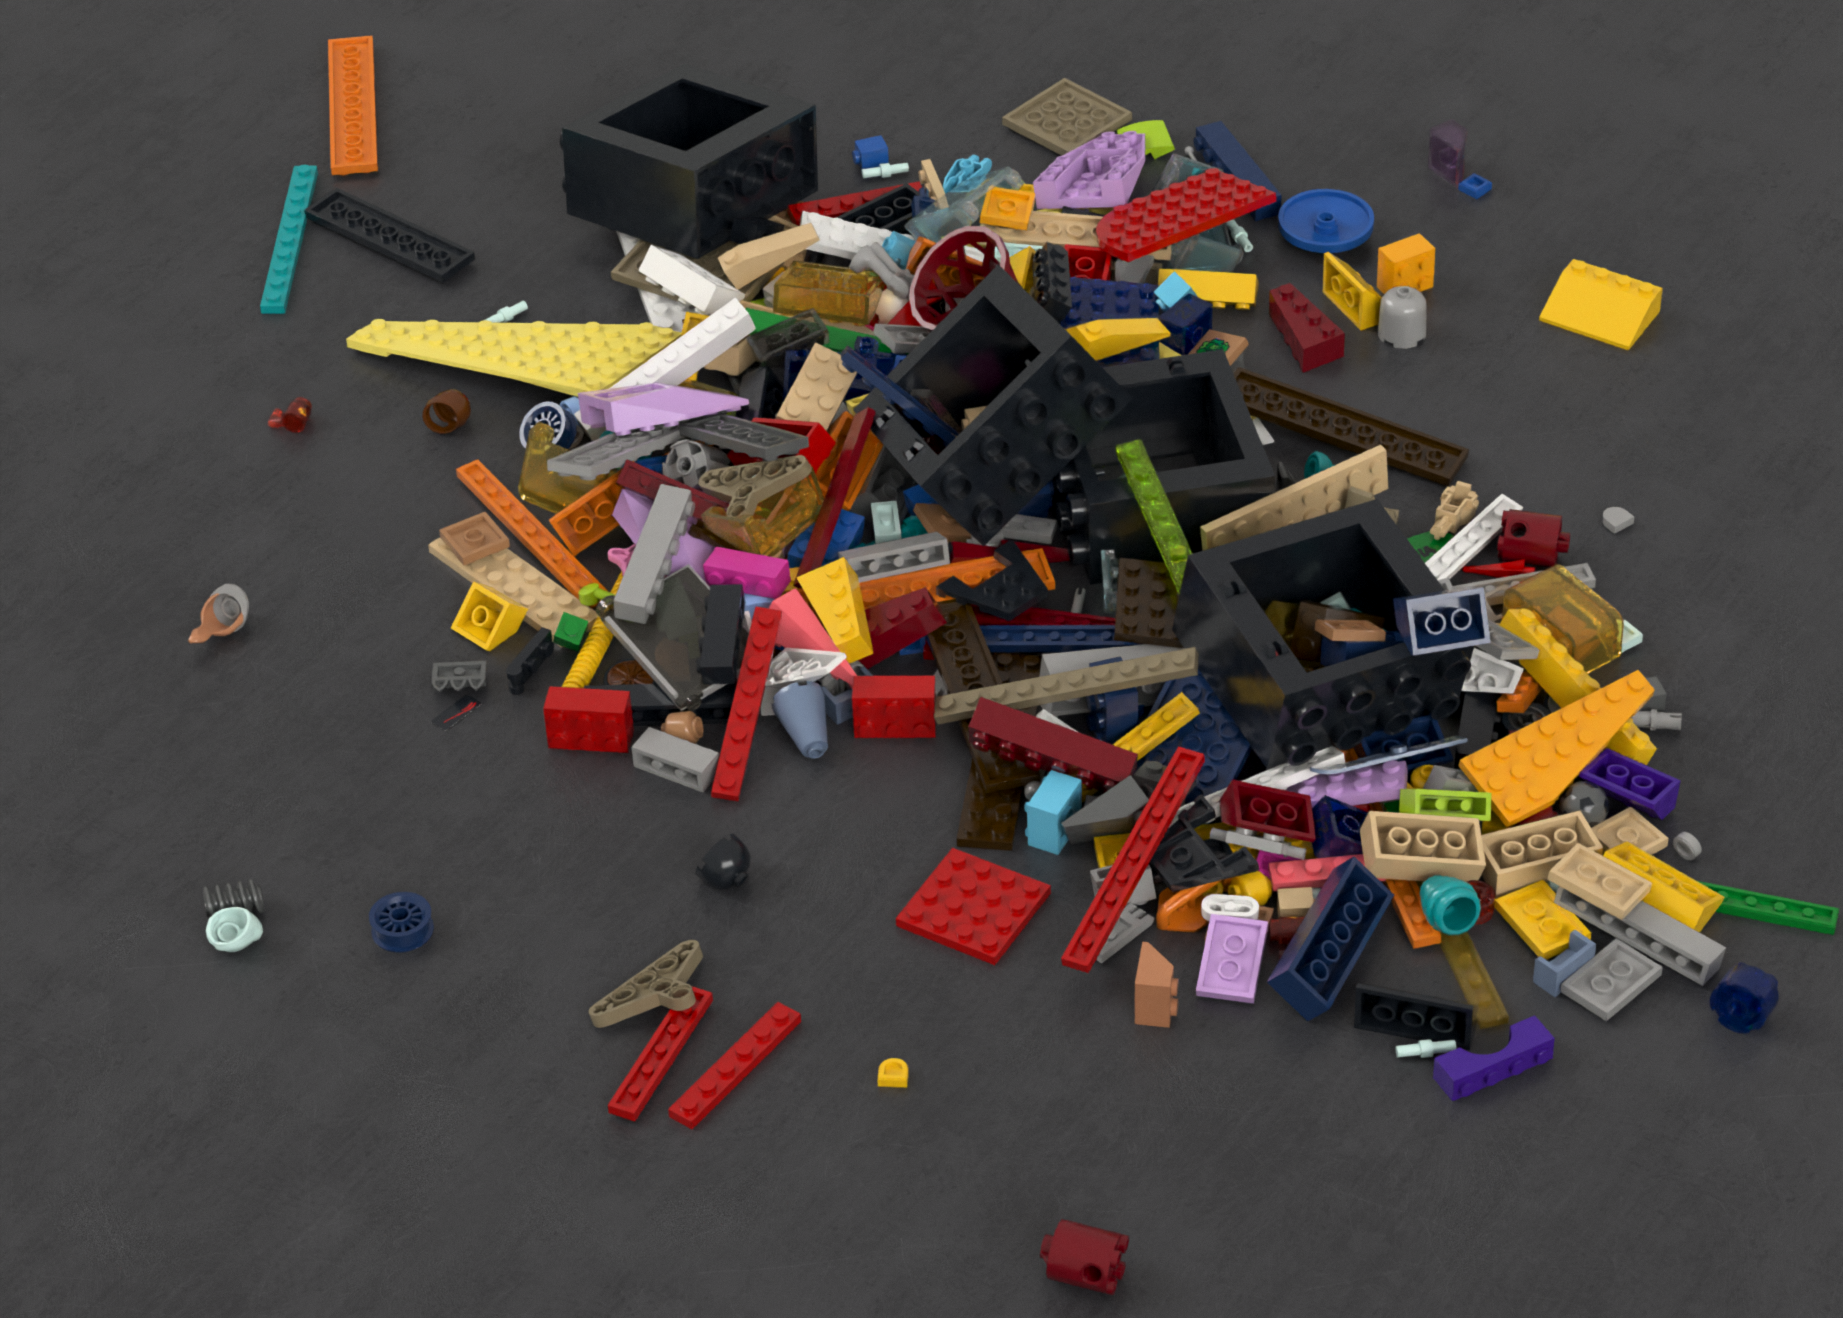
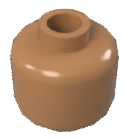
(684, 726)

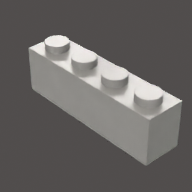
(898, 556)

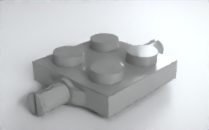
(1267, 842)

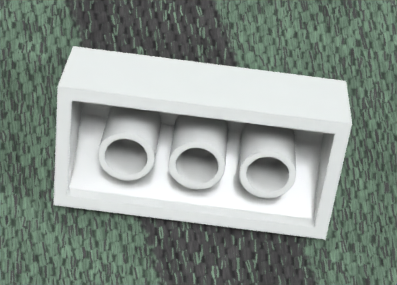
(687, 280)

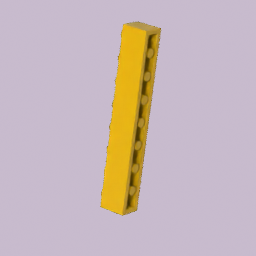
(1567, 681)

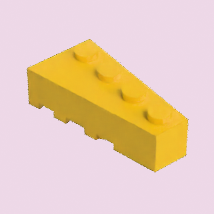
(839, 604)

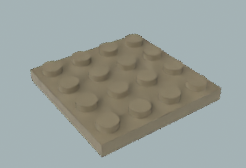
(1066, 117)

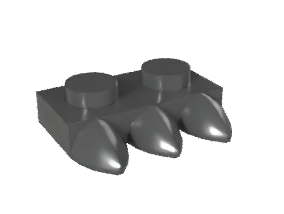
(459, 675)

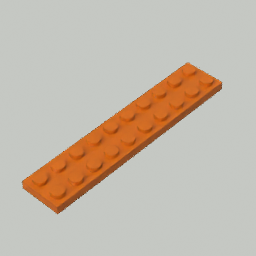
(352, 105)
(970, 572)

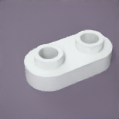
(1230, 906)

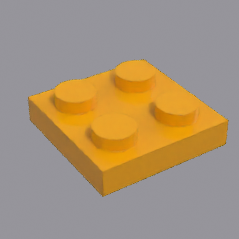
(1007, 208)

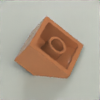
(1155, 989)

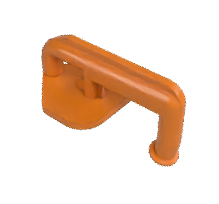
(1182, 908)

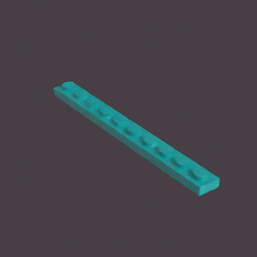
(289, 240)

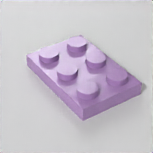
(1232, 958)

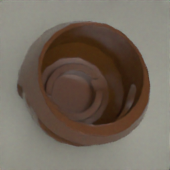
(450, 407)

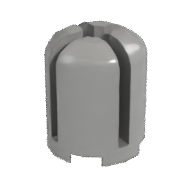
(690, 460)

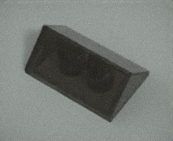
(791, 334)

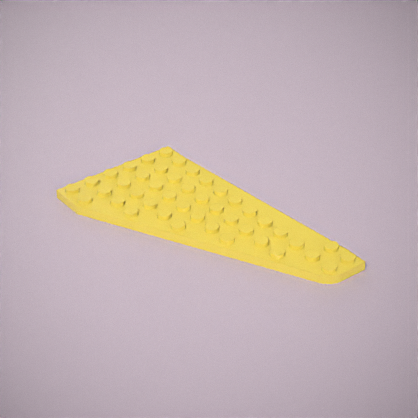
(537, 353)

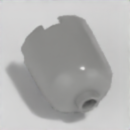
(1402, 317)

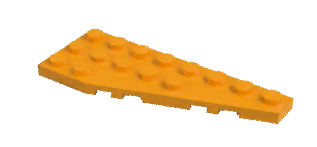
(1544, 758)

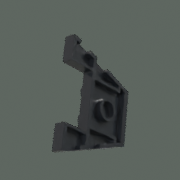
(1006, 592)
(1187, 861)

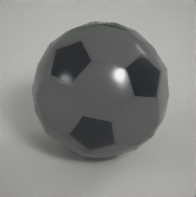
(1586, 798)

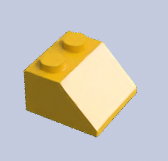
(488, 616)

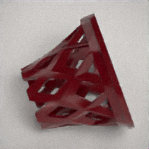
(937, 255)

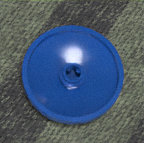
(1326, 220)

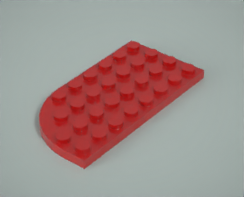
(1178, 213)

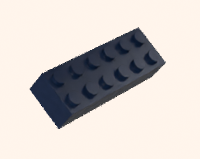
(1330, 939)

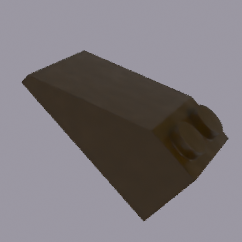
(1307, 641)

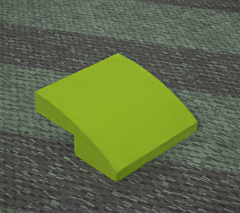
(1156, 136)

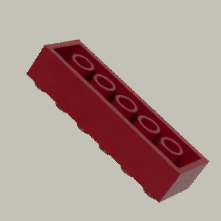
(1049, 746)

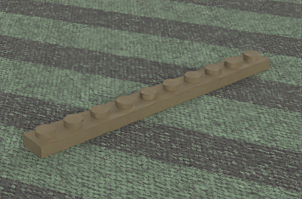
(1071, 684)

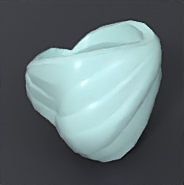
(233, 929)

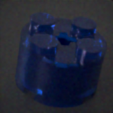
(1744, 998)

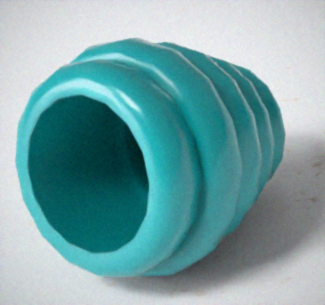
(1449, 904)

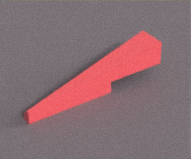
(803, 630)

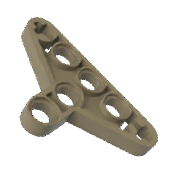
(761, 486)
(654, 986)

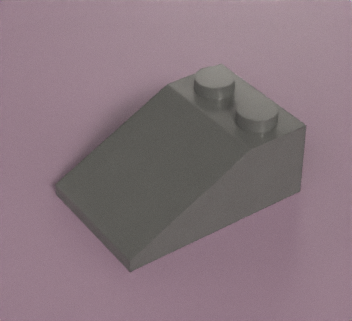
(1107, 815)

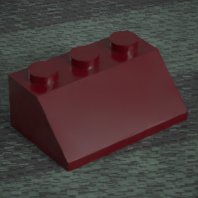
(1268, 810)

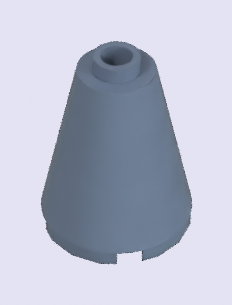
(803, 716)

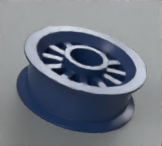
(554, 416)
(401, 922)

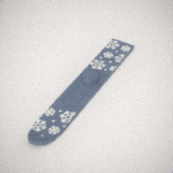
(1396, 752)

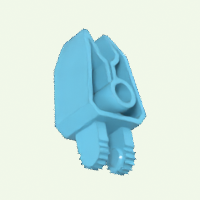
(965, 169)

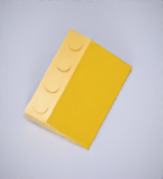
(1602, 304)

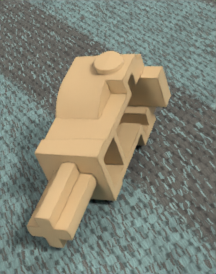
(1456, 509)

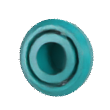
(1316, 463)

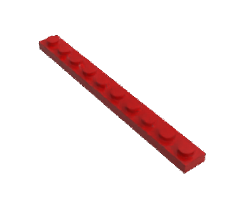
(1132, 860)

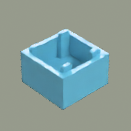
(1051, 805)

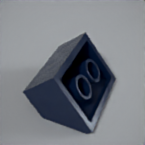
(1443, 620)
(1420, 731)

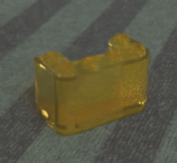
(1572, 613)

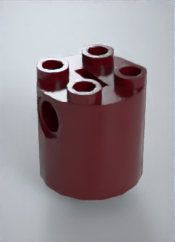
(1539, 540)
(1085, 1256)

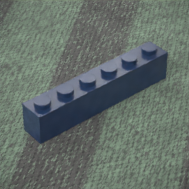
(1226, 153)

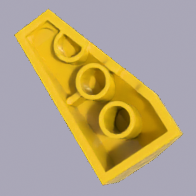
(1116, 336)

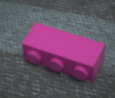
(757, 573)

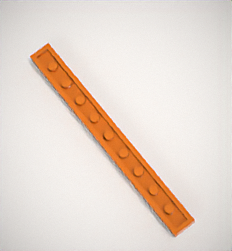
(526, 527)
(1406, 897)

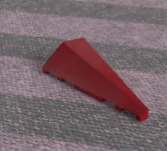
(965, 551)

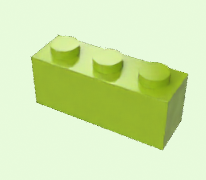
(1446, 803)

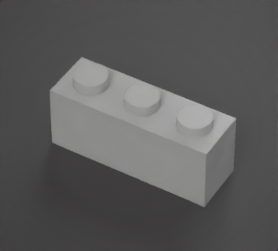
(675, 759)

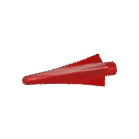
(1500, 569)

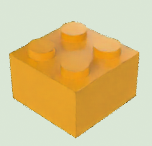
(1406, 264)

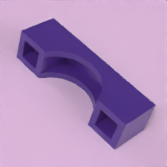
(1464, 1072)

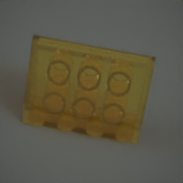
(829, 289)

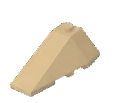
(761, 255)

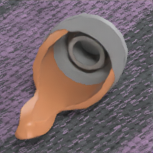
(222, 613)

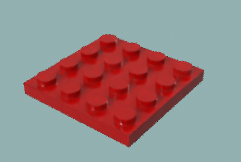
(973, 906)

